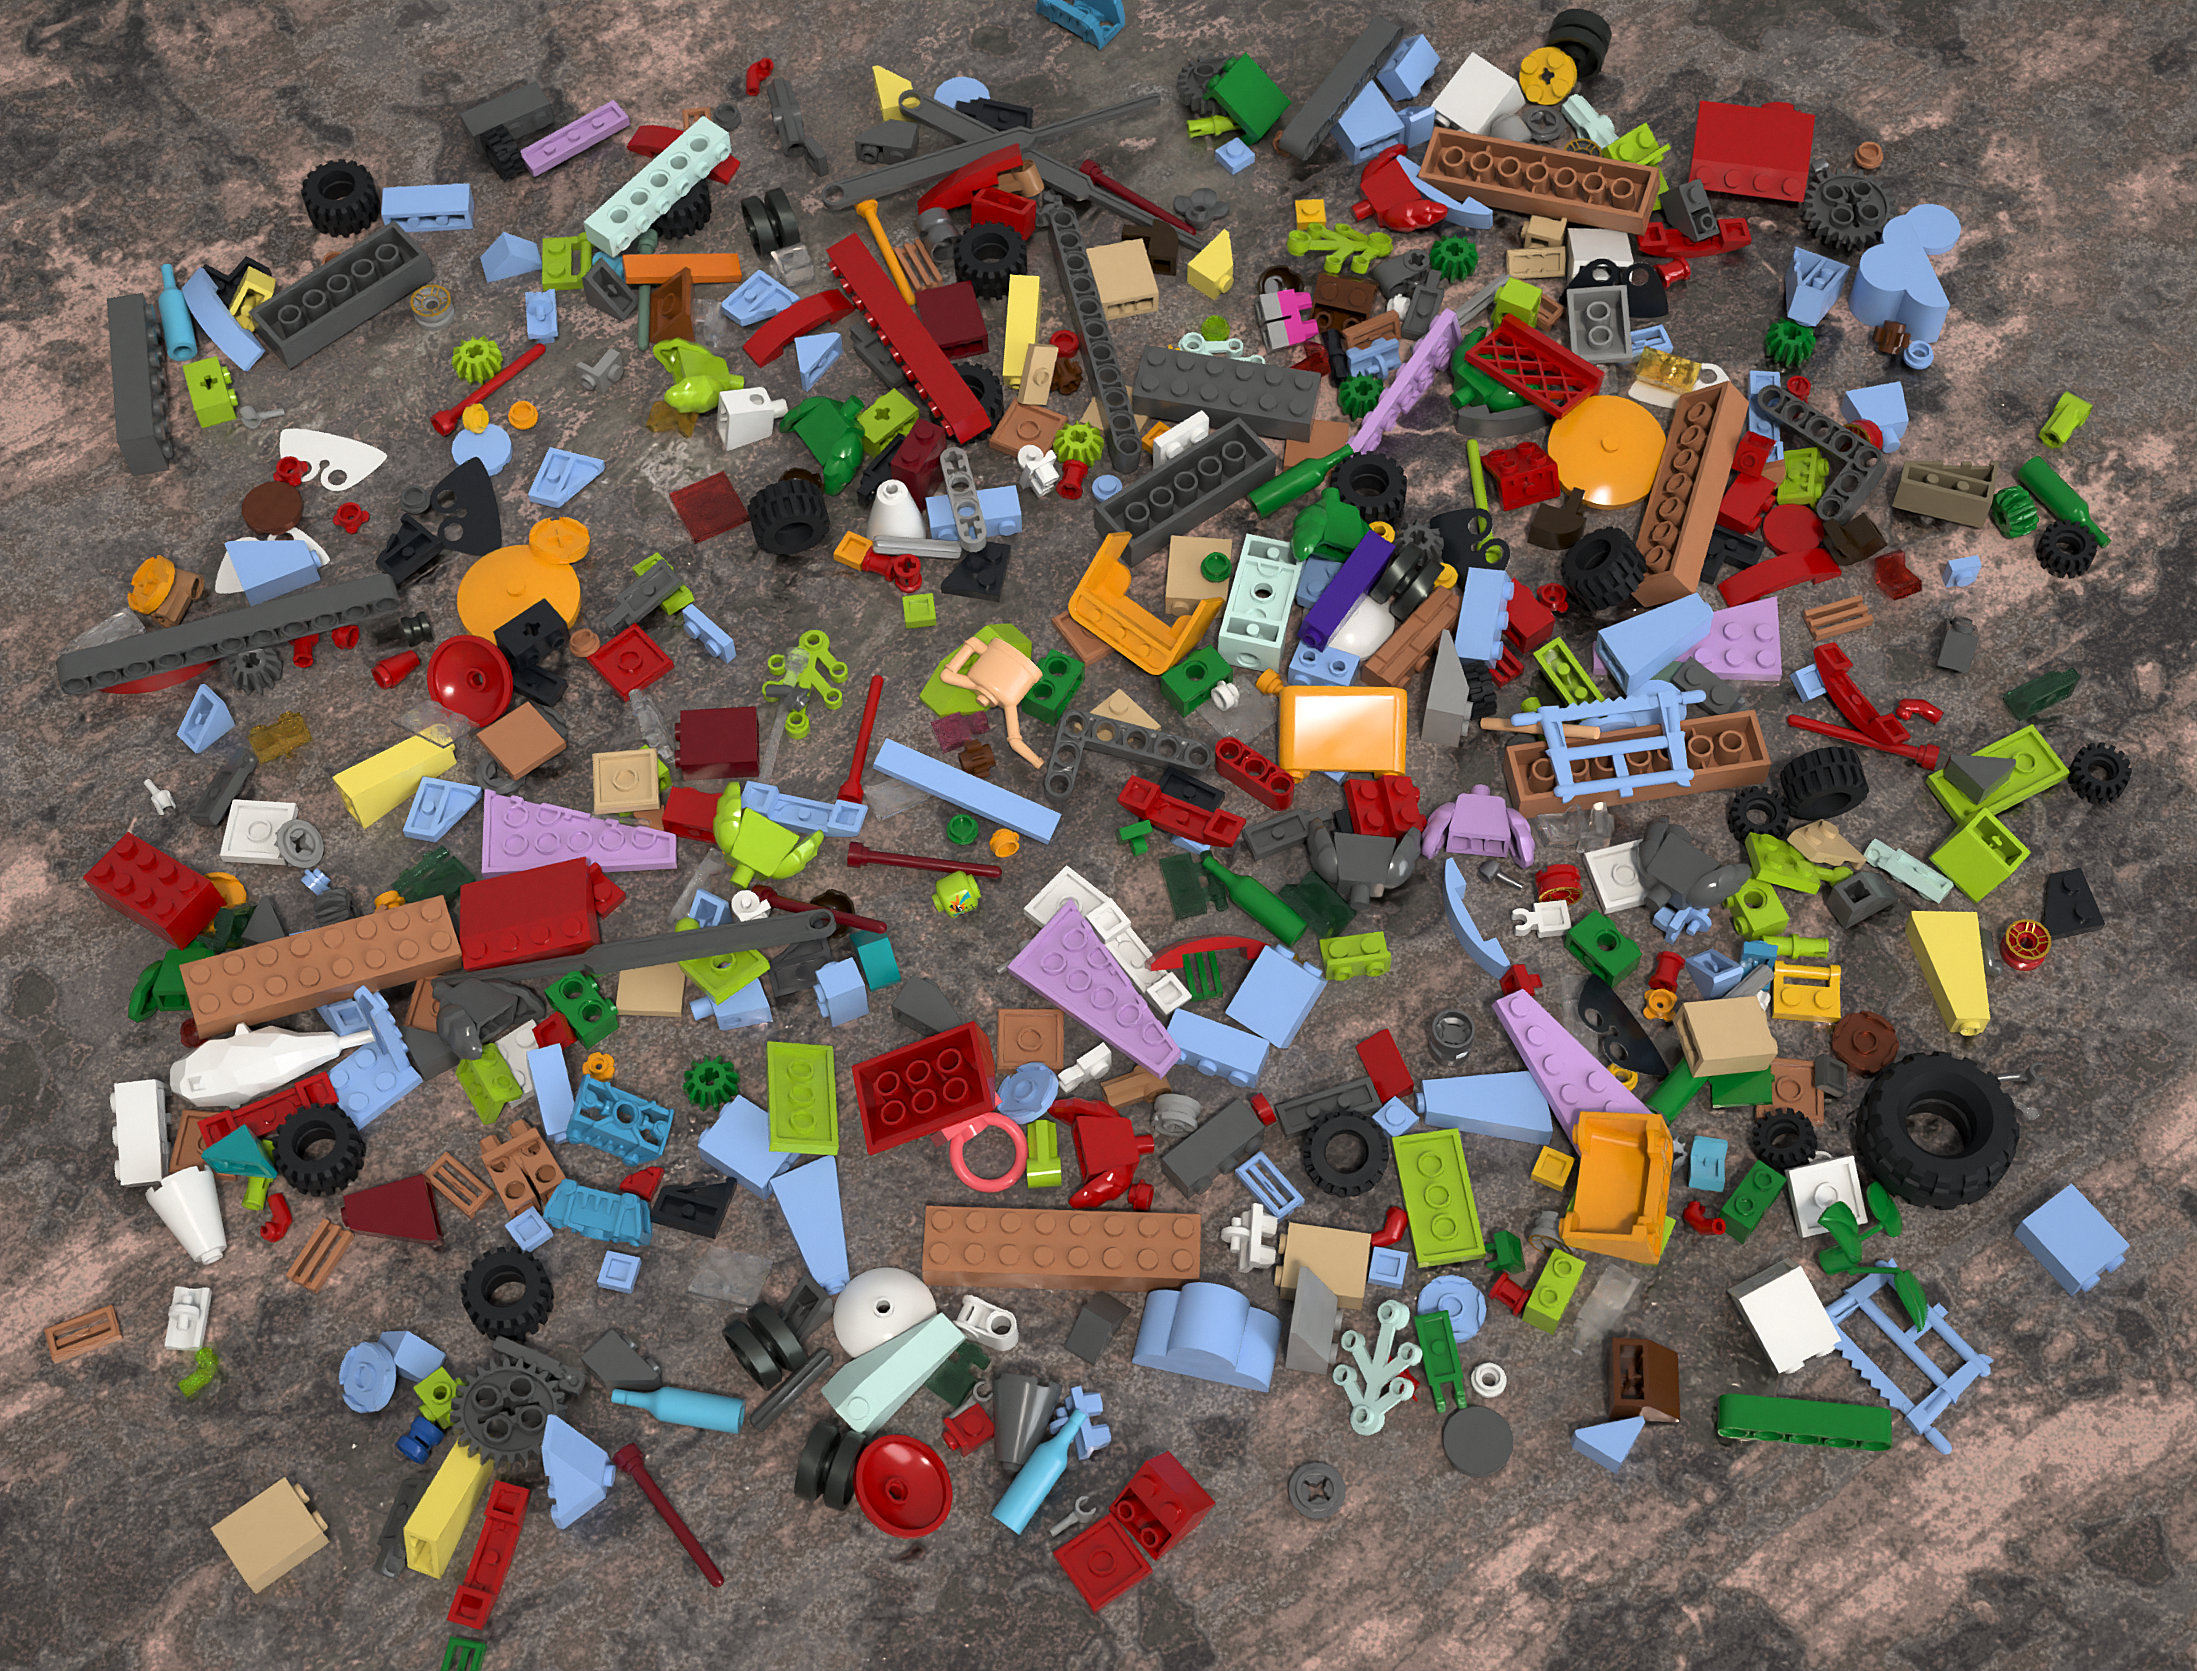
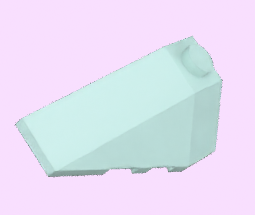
(883, 1379)

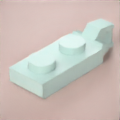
(1909, 870)

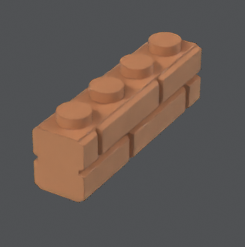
(1414, 641)

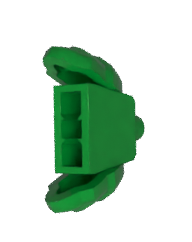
(1478, 387)
(831, 435)
(1327, 529)
(162, 983)

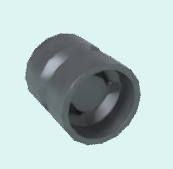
(937, 234)
(1451, 1037)

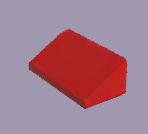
(1385, 1066)

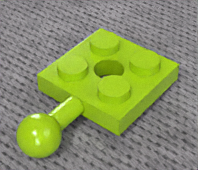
(1785, 866)
(721, 982)

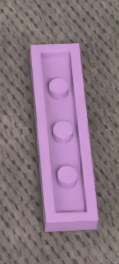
(574, 138)

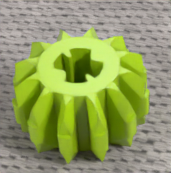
(477, 360)
(1078, 443)

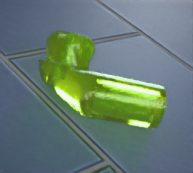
(204, 1372)

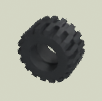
(338, 181)
(686, 214)
(990, 242)
(986, 390)
(1373, 473)
(788, 517)
(1603, 568)
(1824, 783)
(1353, 1124)
(307, 1128)
(502, 1269)

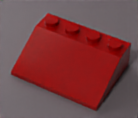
(1752, 150)
(528, 916)
(925, 1087)

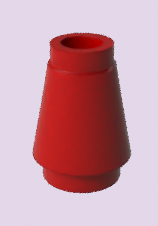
(393, 670)

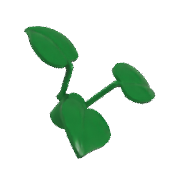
(1847, 1253)

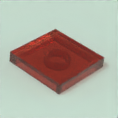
(709, 507)

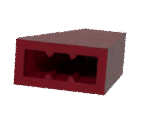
(396, 1211)

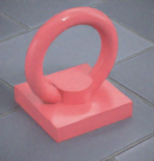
(968, 1129)

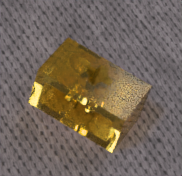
(1667, 371)

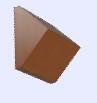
(672, 309)

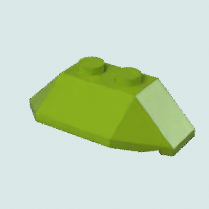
(947, 698)

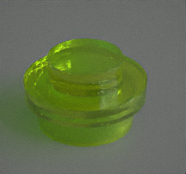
(1215, 329)

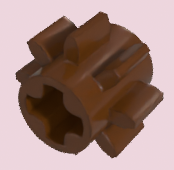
(1891, 337)
(1066, 376)
(977, 759)

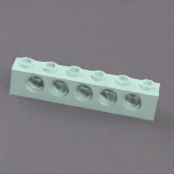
(658, 187)

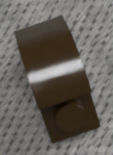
(1160, 244)
(1559, 528)
(1854, 540)

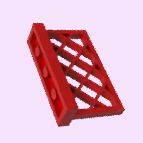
(1542, 354)

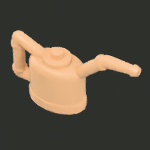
(998, 679)

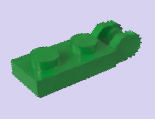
(1440, 1356)

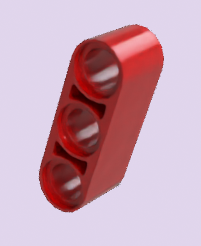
(1261, 786)

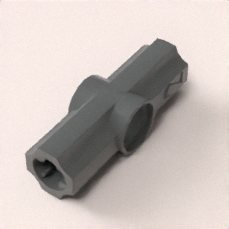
(786, 117)

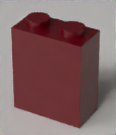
(953, 319)
(919, 461)
(718, 743)

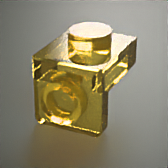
(665, 417)

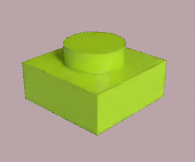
(919, 610)

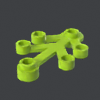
(1374, 246)
(809, 678)

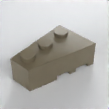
(1947, 491)

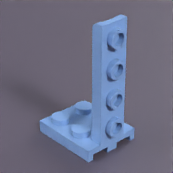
(377, 1071)

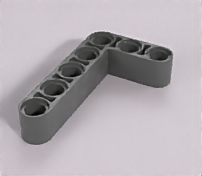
(1829, 444)
(1117, 747)

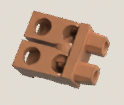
(517, 1159)

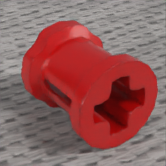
(1673, 271)
(1073, 475)
(880, 564)
(903, 572)
(1667, 971)
(1510, 1294)

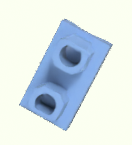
(542, 316)
(1377, 359)
(1674, 922)
(1088, 1437)

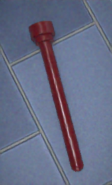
(1096, 174)
(860, 856)
(795, 906)
(630, 1461)

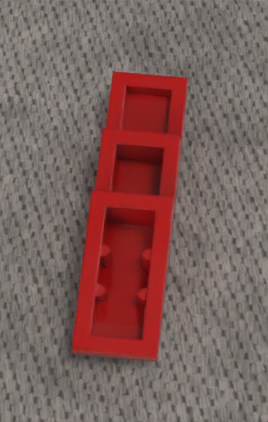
(960, 186)

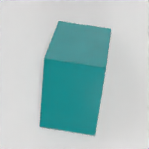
(875, 959)
(240, 1155)

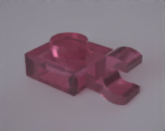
(956, 730)

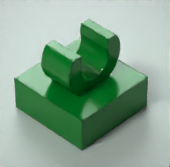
(1135, 835)
(1509, 1253)

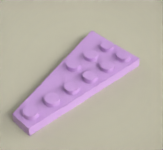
(1411, 381)
(1738, 647)
(534, 835)
(1087, 983)
(1561, 1066)

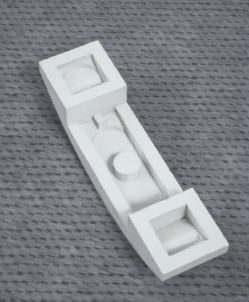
(1114, 931)

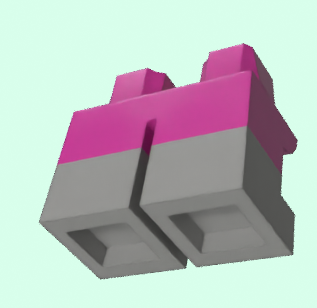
(1286, 306)

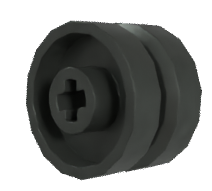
(1583, 38)
(770, 222)
(1407, 581)
(764, 1345)
(829, 1466)

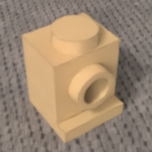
(1543, 232)

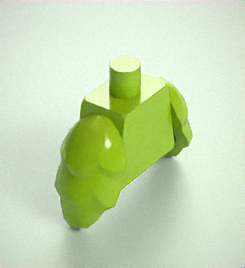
(695, 374)
(758, 844)

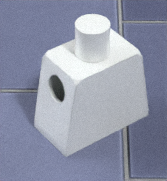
(747, 416)

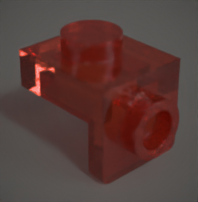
(1316, 359)
(1894, 576)

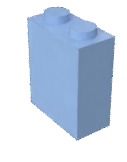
(1368, 126)
(1277, 995)
(740, 1147)
(2072, 1240)

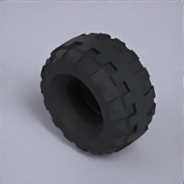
(1961, 1096)

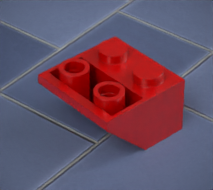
(1161, 1504)

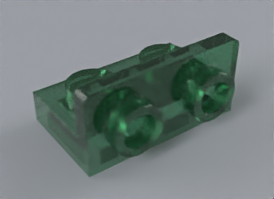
(2041, 693)
(1318, 905)
(229, 927)

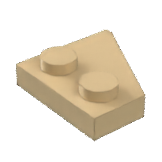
(1122, 708)
(1823, 843)

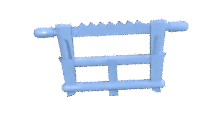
(1672, 739)
(1948, 1389)

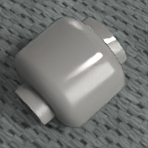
(1511, 129)

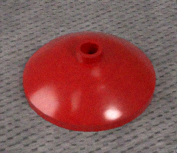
(456, 683)
(913, 1476)

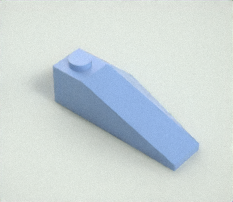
(576, 1471)

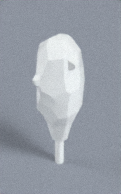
(254, 1063)

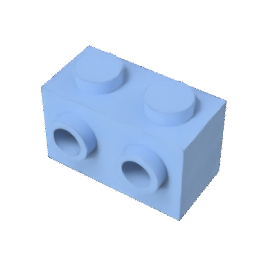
(1408, 68)
(1328, 668)
(840, 992)

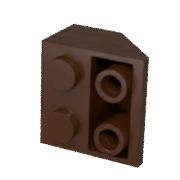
(1342, 301)
(1642, 1380)

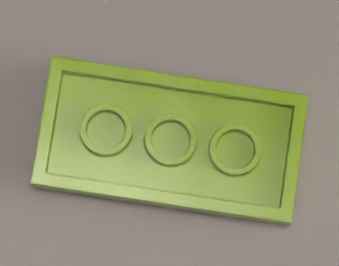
(2034, 771)
(801, 1098)
(1438, 1198)

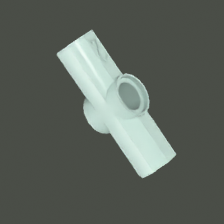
(1588, 122)

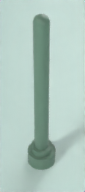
(645, 244)

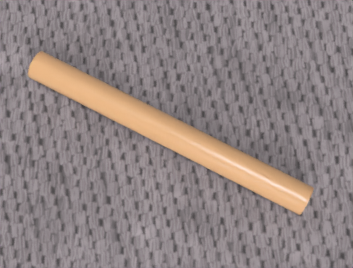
(1569, 730)

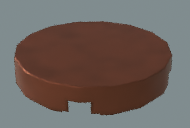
(272, 508)
(1864, 1042)

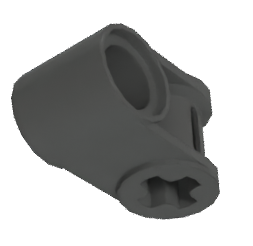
(1401, 276)

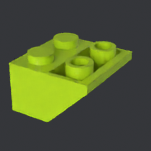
(1979, 854)

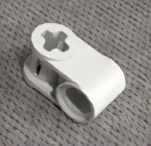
(980, 1319)

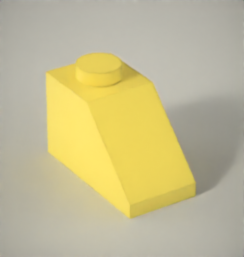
(888, 89)
(1213, 267)
(251, 292)

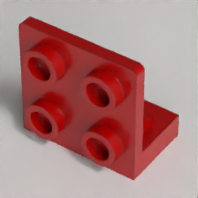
(1522, 475)

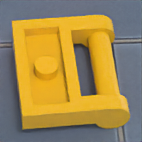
(1805, 1001)

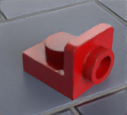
(1753, 453)
(605, 893)
(968, 1430)

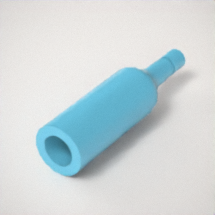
(176, 319)
(688, 1407)
(1037, 1477)

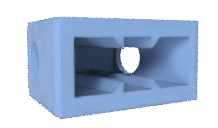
(1881, 405)
(742, 1009)

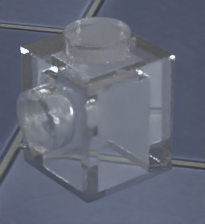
(792, 266)

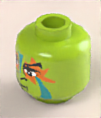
(956, 894)

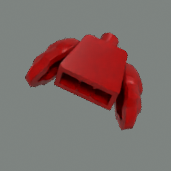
(1392, 197)
(1103, 1147)

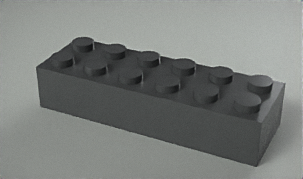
(341, 294)
(139, 384)
(1265, 396)
(1187, 490)

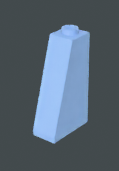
(1653, 640)
(1488, 1105)
(814, 1217)

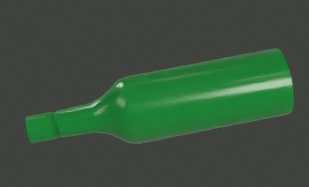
(1294, 482)
(2059, 496)
(1260, 903)
(1675, 1092)

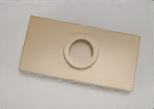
(1536, 262)
(1037, 374)

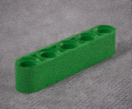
(1804, 1422)

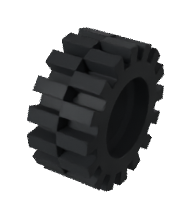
(502, 152)
(2062, 562)
(1480, 689)
(2104, 758)
(1761, 801)
(1781, 1124)

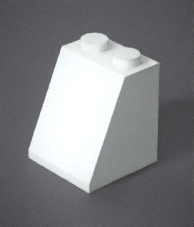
(1477, 97)
(1590, 244)
(1785, 1316)

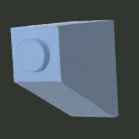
(273, 567)
(551, 1090)

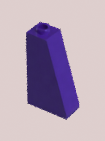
(1346, 591)

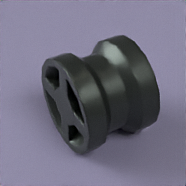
(417, 629)

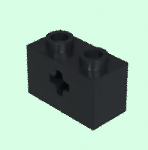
(532, 635)

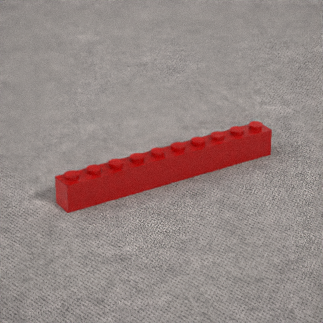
(908, 339)

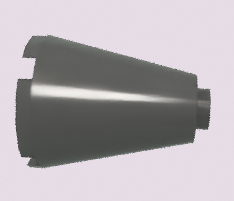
(1020, 1416)

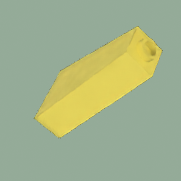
(1021, 325)
(390, 778)
(1953, 966)
(445, 1511)

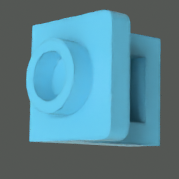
(1707, 1164)

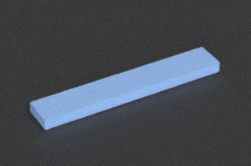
(967, 791)

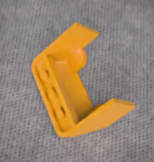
(1126, 626)

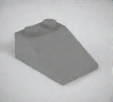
(1599, 324)
(1447, 704)
(1313, 1325)

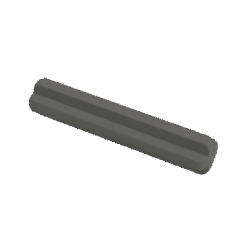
(790, 1390)

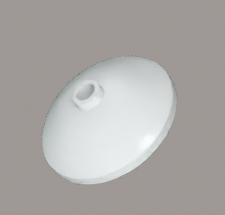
(1365, 630)
(856, 1316)

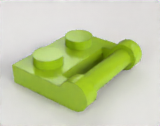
(558, 262)

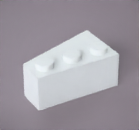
(141, 1132)

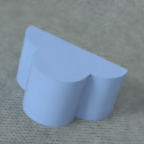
(1899, 284)
(1209, 1336)

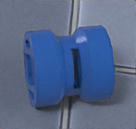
(420, 1440)

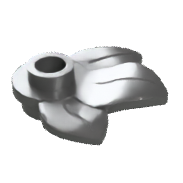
(1201, 208)

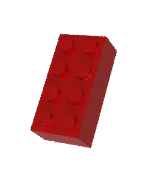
(155, 890)

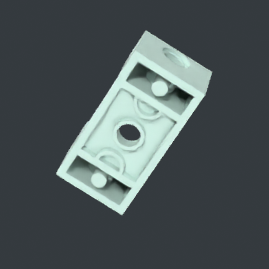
(1255, 626)

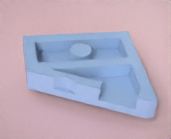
(758, 299)
(563, 476)
(1315, 579)
(439, 807)

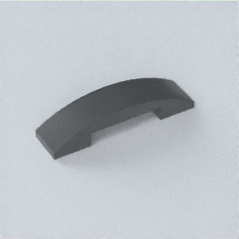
(1480, 423)

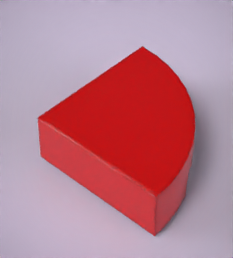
(643, 1183)

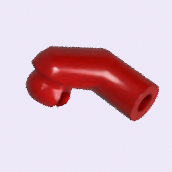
(756, 73)
(1918, 706)
(281, 1220)
(1393, 1229)

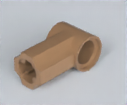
(1021, 180)
(185, 588)
(1134, 1088)

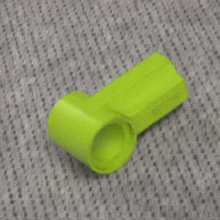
(2067, 416)
(1043, 1159)

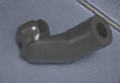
(1991, 966)

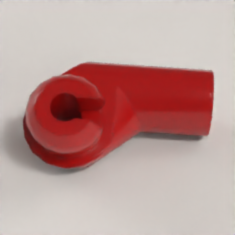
(1703, 1226)

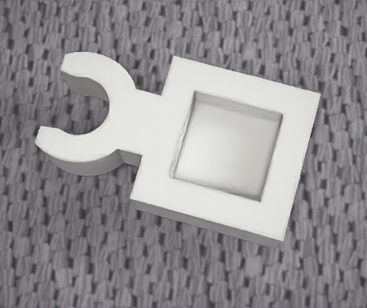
(1547, 918)
(1089, 1066)

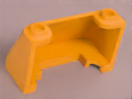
(1342, 730)
(1620, 1186)

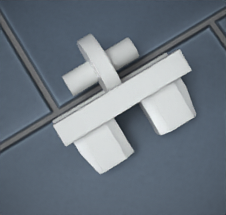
(1037, 469)
(748, 907)
(1246, 1235)
(188, 1318)

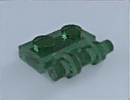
(444, 881)
(1184, 888)
(952, 1380)

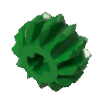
(1453, 258)
(1789, 342)
(1359, 395)
(2014, 512)
(724, 1083)

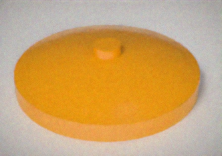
(1608, 451)
(510, 583)

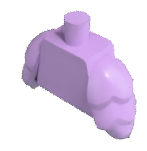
(1479, 827)

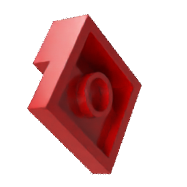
(1384, 806)

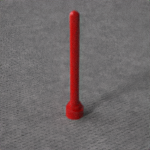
(445, 421)
(1923, 755)
(852, 789)

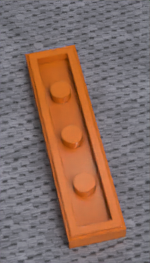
(661, 267)

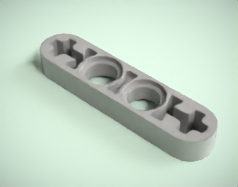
(963, 499)

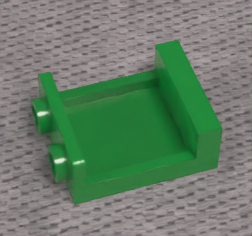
(1247, 96)

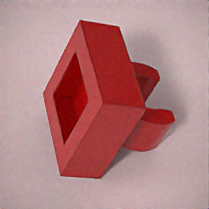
(1517, 979)
(554, 1031)

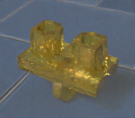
(279, 737)

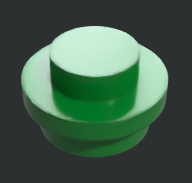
(1216, 567)
(962, 829)

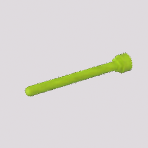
(1494, 552)

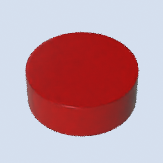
(1066, 342)
(1262, 1109)

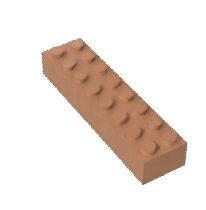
(1541, 180)
(1689, 491)
(1719, 749)
(321, 966)
(1060, 1249)

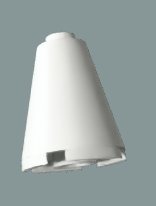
(895, 513)
(191, 1212)

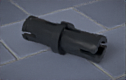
(1337, 356)

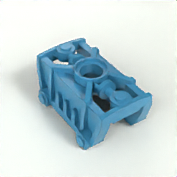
(1085, 18)
(610, 1133)
(600, 1214)

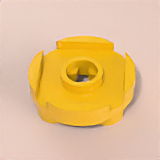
(1531, 75)

